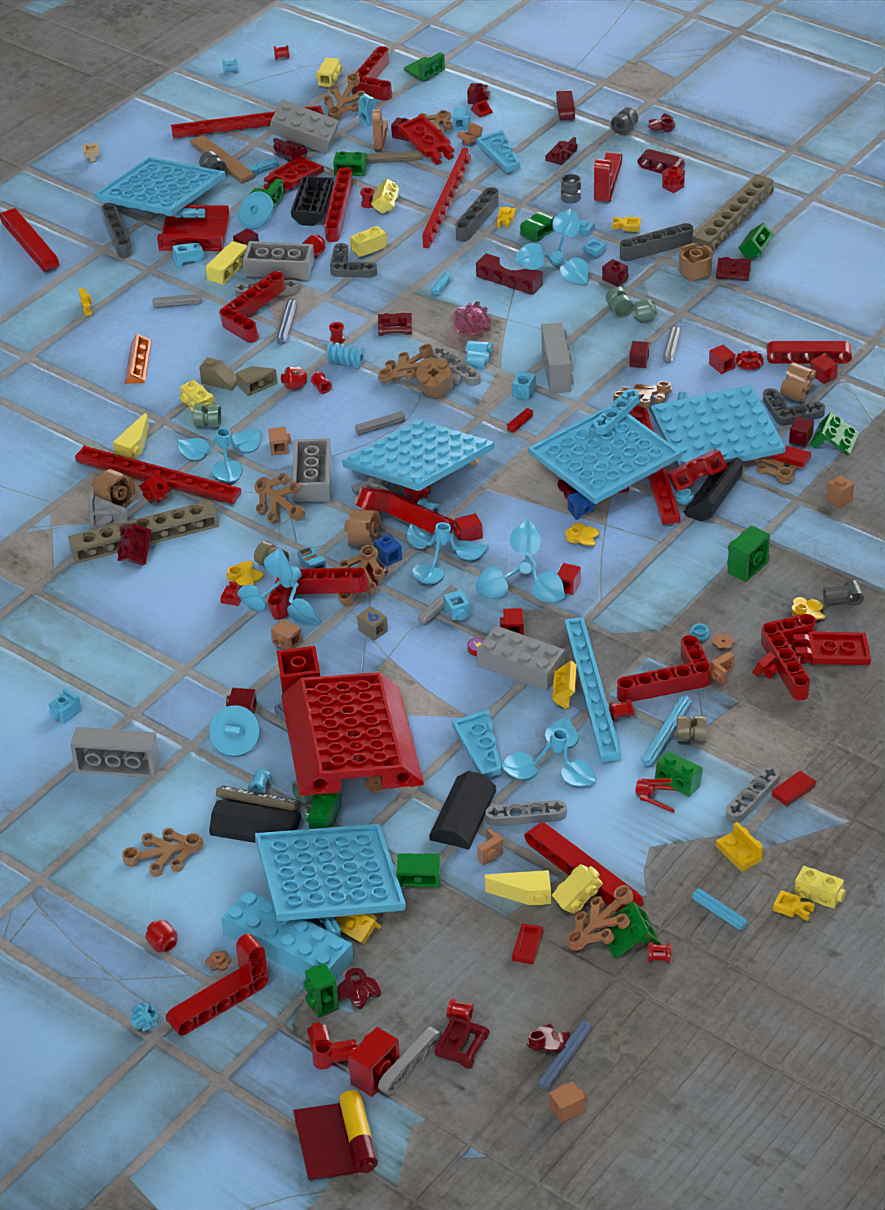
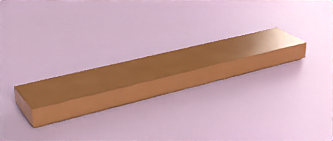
(234, 167)

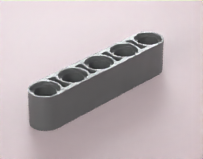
(477, 214)
(116, 230)
(656, 242)

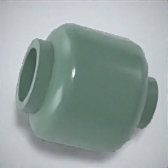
(644, 310)

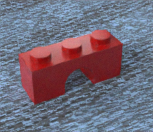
(687, 473)

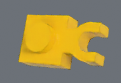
(505, 216)
(629, 224)
(85, 300)
(791, 904)

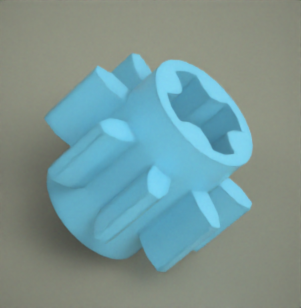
(143, 1016)

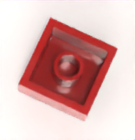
(297, 664)
(372, 1060)

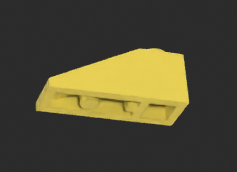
(133, 439)
(523, 887)

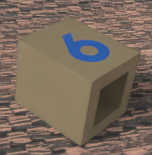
(372, 623)

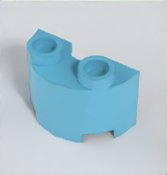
(478, 353)

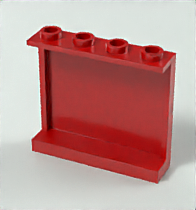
(207, 231)

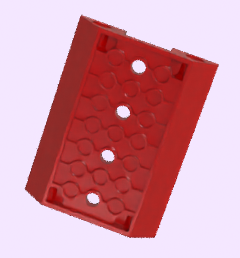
(325, 718)

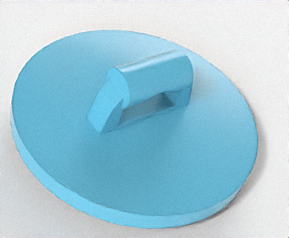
(255, 210)
(234, 730)

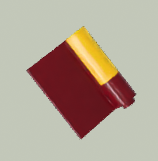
(336, 1138)

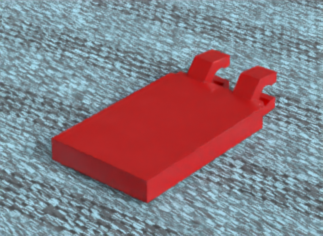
(427, 138)
(292, 173)
(832, 648)

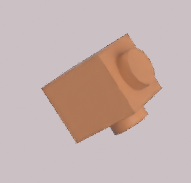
(279, 440)
(840, 491)
(286, 635)
(567, 1101)

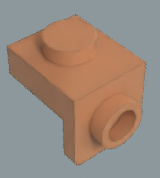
(474, 131)
(722, 666)
(491, 848)

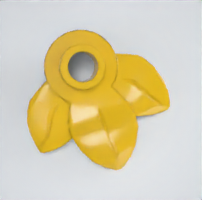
(582, 534)
(244, 574)
(812, 607)

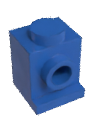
(579, 505)

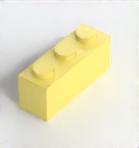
(226, 263)

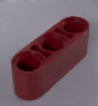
(565, 105)
(659, 161)

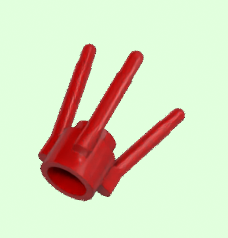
(647, 787)

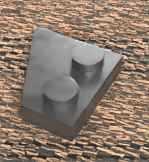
(105, 513)

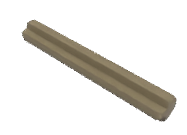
(394, 156)

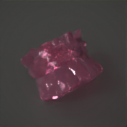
(471, 319)

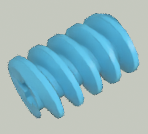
(345, 356)

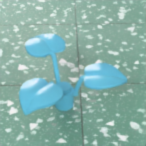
(532, 258)
(246, 442)
(421, 539)
(523, 539)
(278, 566)
(559, 738)

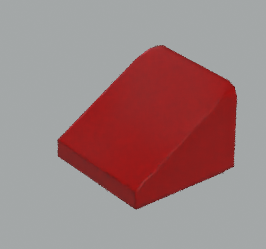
(481, 108)

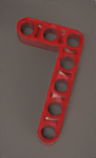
(368, 73)
(606, 176)
(236, 313)
(402, 508)
(318, 582)
(776, 638)
(691, 675)
(226, 992)

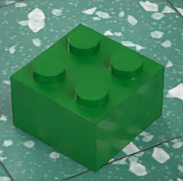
(748, 553)

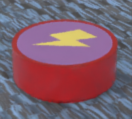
(473, 645)

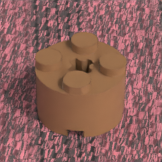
(695, 261)
(434, 377)
(798, 382)
(114, 487)
(362, 527)

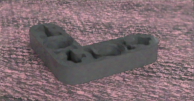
(342, 268)
(787, 415)

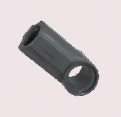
(849, 593)

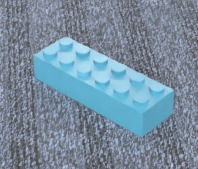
(290, 943)

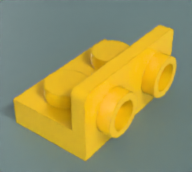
(564, 684)
(741, 848)
(358, 926)

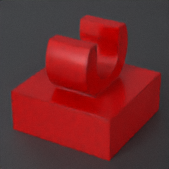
(230, 595)
(766, 666)

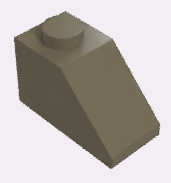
(217, 374)
(256, 379)

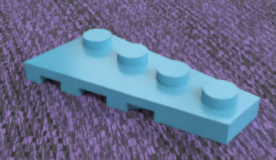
(498, 148)
(479, 742)

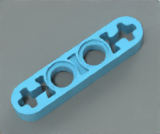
(604, 423)

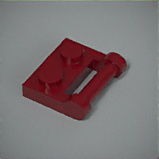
(394, 323)
(455, 1037)

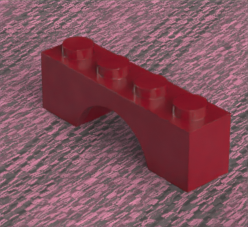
(523, 280)

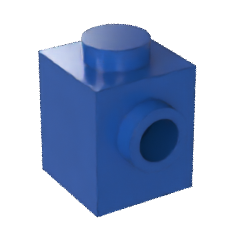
(388, 549)

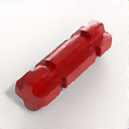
(519, 420)

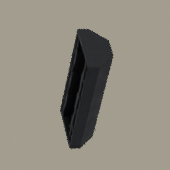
(311, 200)
(714, 491)
(463, 810)
(243, 820)

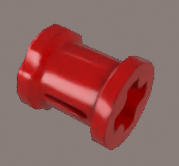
(280, 52)
(367, 197)
(337, 332)
(323, 385)
(621, 709)
(665, 956)
(460, 1010)

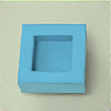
(586, 227)
(594, 247)

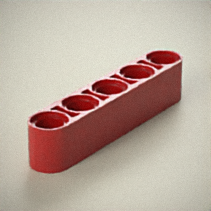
(804, 351)

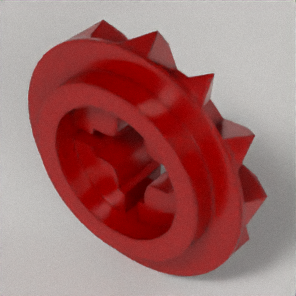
(743, 362)

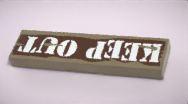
(258, 798)

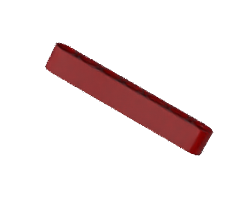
(338, 205)
(29, 240)
(568, 857)

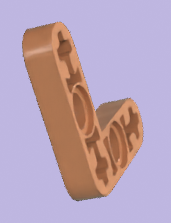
(380, 129)

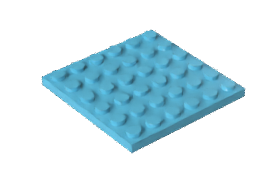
(160, 186)
(722, 420)
(418, 454)
(606, 462)
(329, 872)

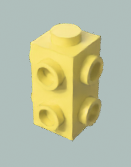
(328, 72)
(385, 196)
(368, 241)
(194, 393)
(819, 887)
(577, 888)

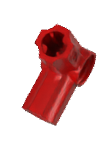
(323, 1050)

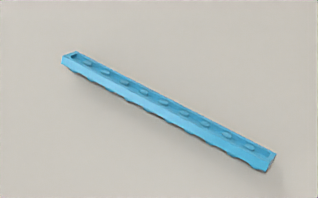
(592, 690)

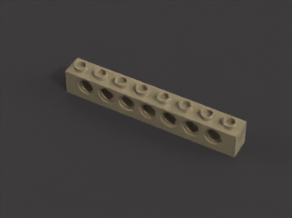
(734, 212)
(164, 527)

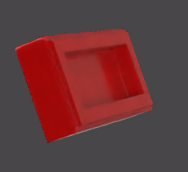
(793, 456)
(793, 788)
(527, 943)

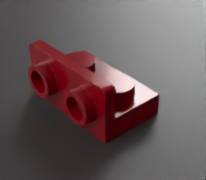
(288, 149)
(562, 151)
(733, 269)
(134, 544)

